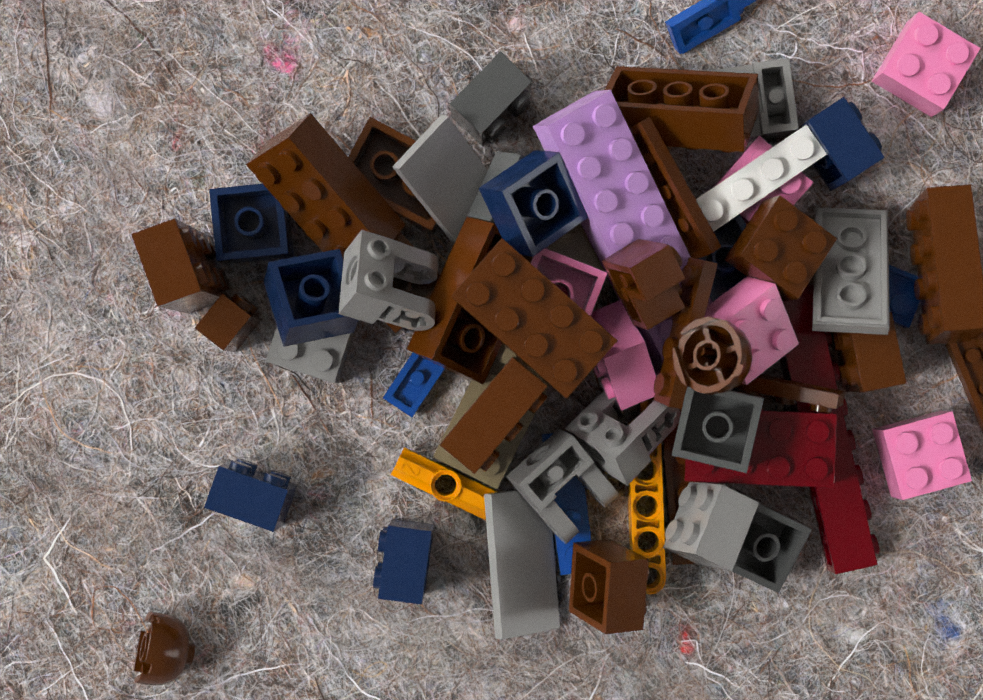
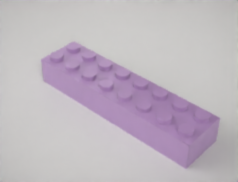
(612, 187)

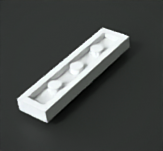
(760, 177)

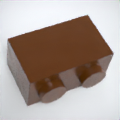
(229, 322)

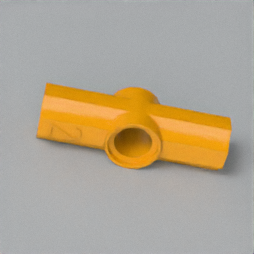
(423, 473)

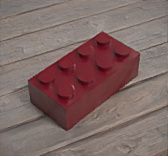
(786, 451)

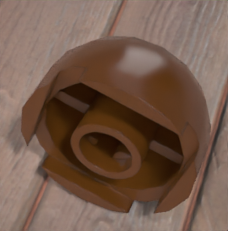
(712, 356)
(162, 650)

